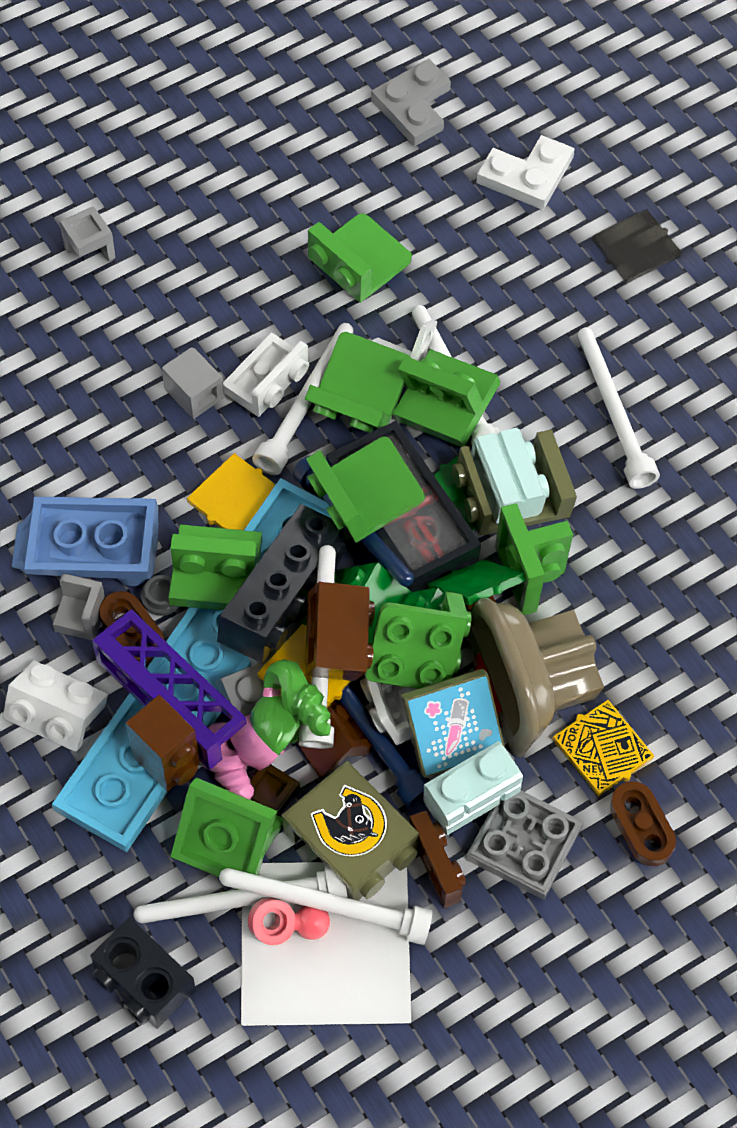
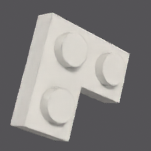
(527, 180)

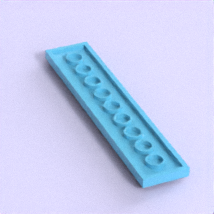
(109, 787)

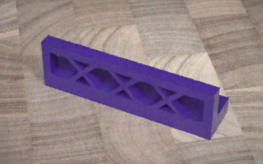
(145, 686)

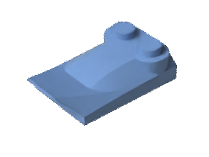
(89, 538)

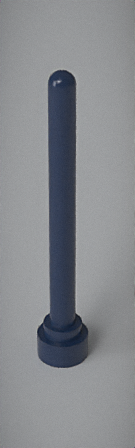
(372, 541)
(409, 781)

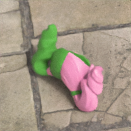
(271, 725)

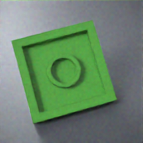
(444, 396)
(537, 553)
(211, 565)
(223, 830)

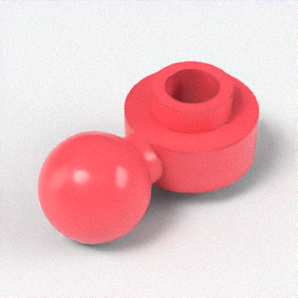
(308, 922)

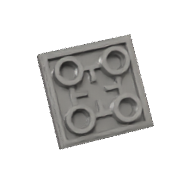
(525, 842)

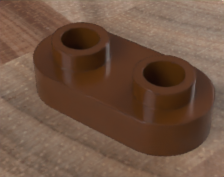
(121, 603)
(643, 825)

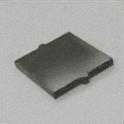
(636, 246)

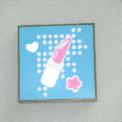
(451, 721)

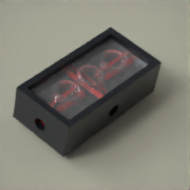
(431, 536)

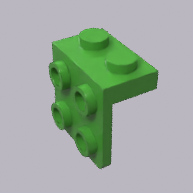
(357, 255)
(359, 383)
(366, 487)
(419, 644)

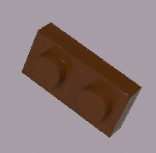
(445, 875)

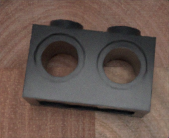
(150, 967)

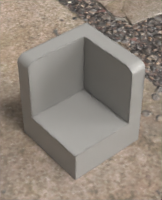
(87, 233)
(193, 382)
(79, 607)

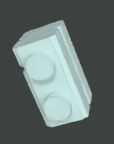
(509, 473)
(472, 787)

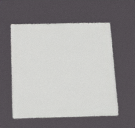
(342, 978)

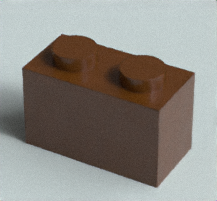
(338, 631)
(163, 743)

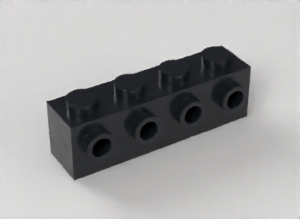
(278, 586)

